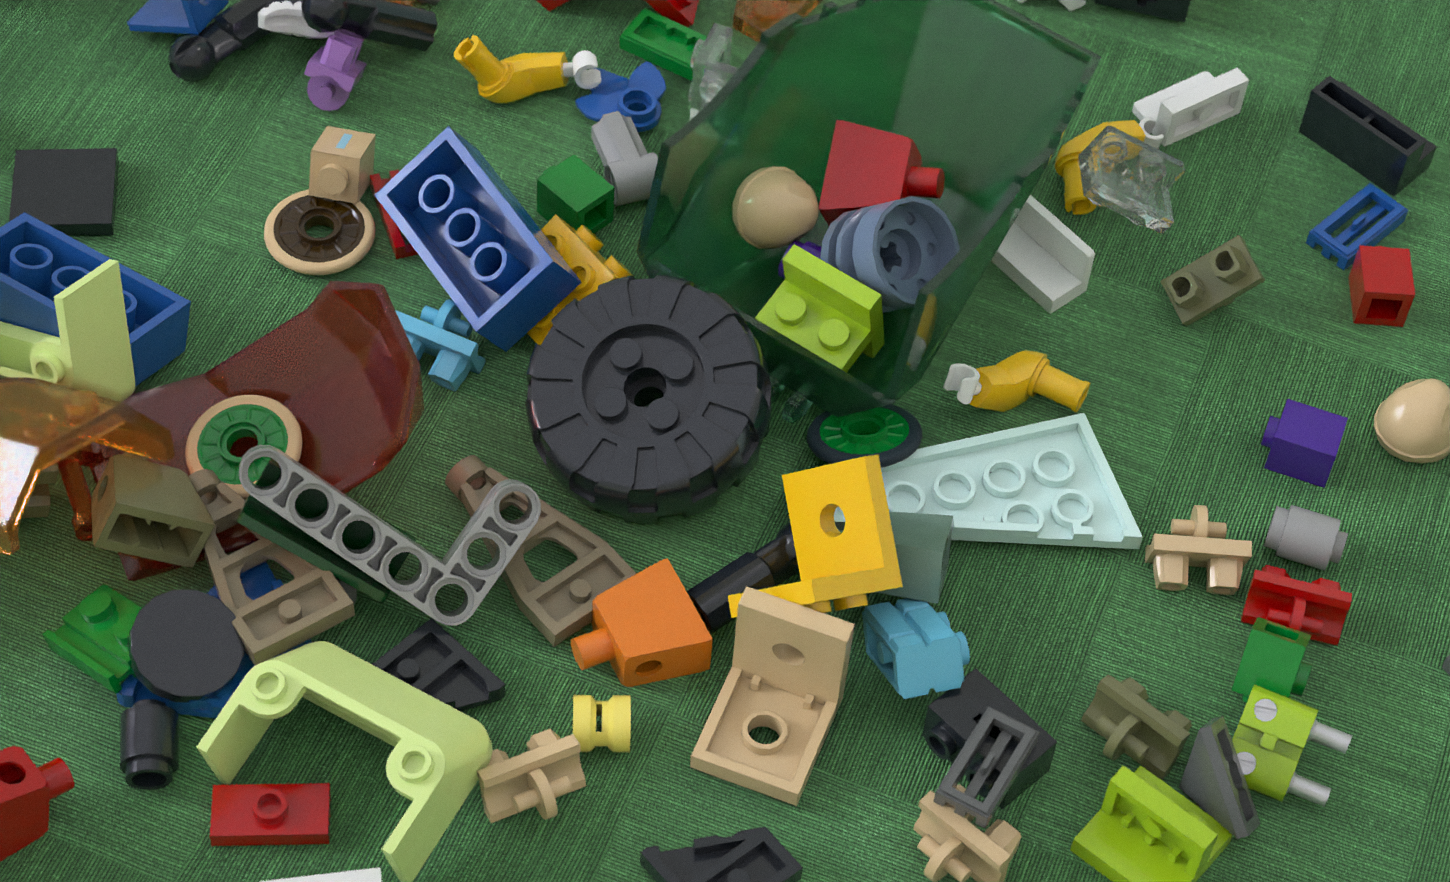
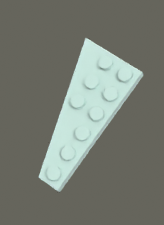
(1017, 487)

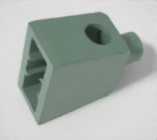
(922, 554)

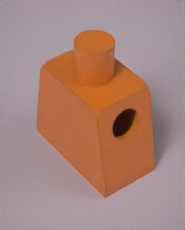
(646, 629)

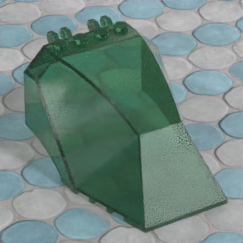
(956, 76)

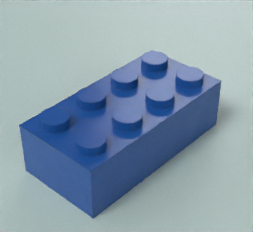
(477, 239)
(44, 261)

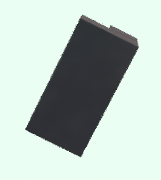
(1365, 136)

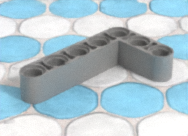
(388, 541)

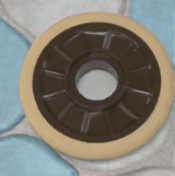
(299, 252)

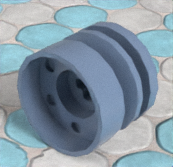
(892, 247)

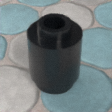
(149, 744)

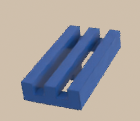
(1336, 246)

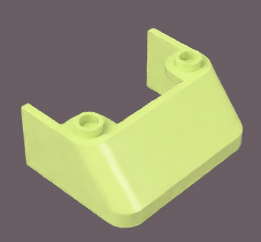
(92, 340)
(433, 742)

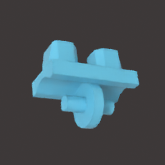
(453, 353)

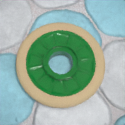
(236, 418)

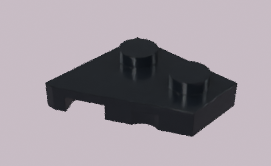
(442, 668)
(744, 857)

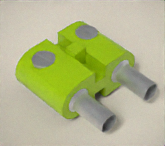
(1272, 741)

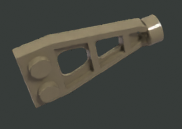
(565, 600)
(284, 615)

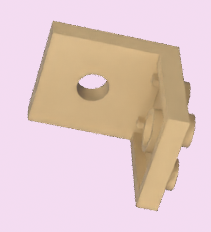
(782, 677)

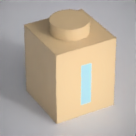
(341, 164)

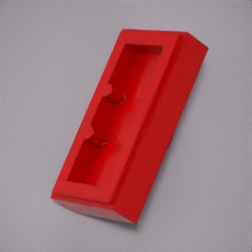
(270, 814)

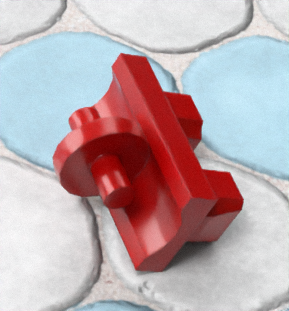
(1308, 607)

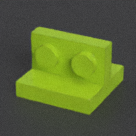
(825, 310)
(1149, 833)

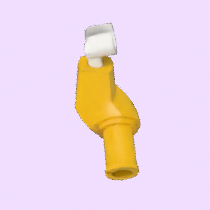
(524, 73)
(1068, 163)
(1013, 381)

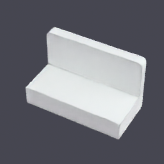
(1193, 104)
(1045, 257)

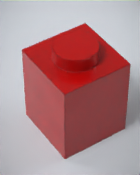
(1381, 286)

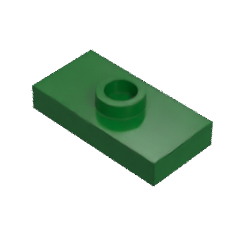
(661, 42)

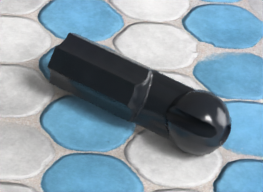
(373, 20)
(233, 30)
(756, 570)

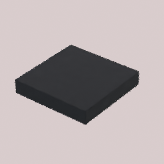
(67, 189)

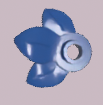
(633, 97)

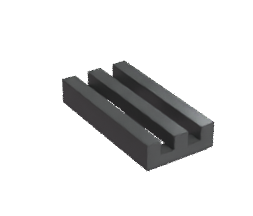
(966, 801)

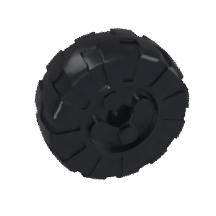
(659, 348)

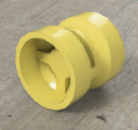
(614, 722)

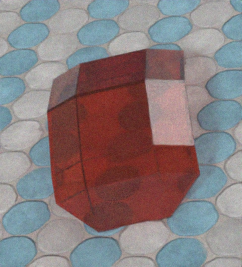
(334, 366)

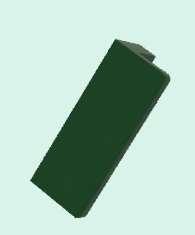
(311, 504)

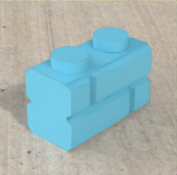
(915, 647)

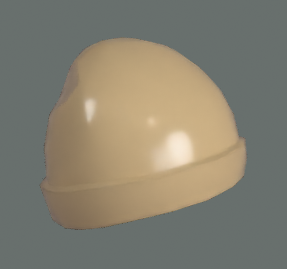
(774, 208)
(1415, 421)

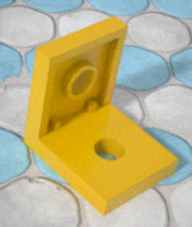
(832, 562)

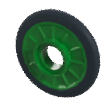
(877, 431)

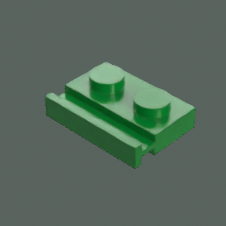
(97, 636)

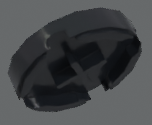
(185, 646)

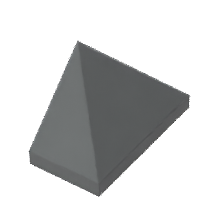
(1217, 780)

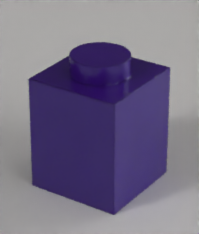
(1303, 442)

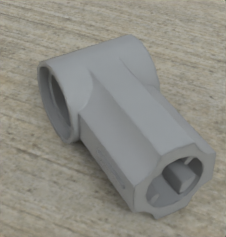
(624, 158)

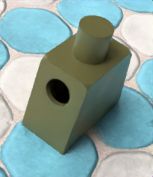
(149, 511)

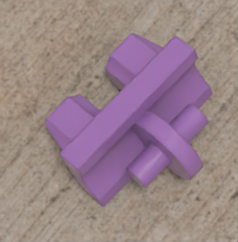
(335, 70)

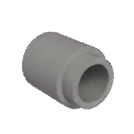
(1305, 537)

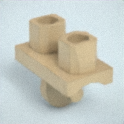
(1175, 553)
(531, 778)
(962, 848)

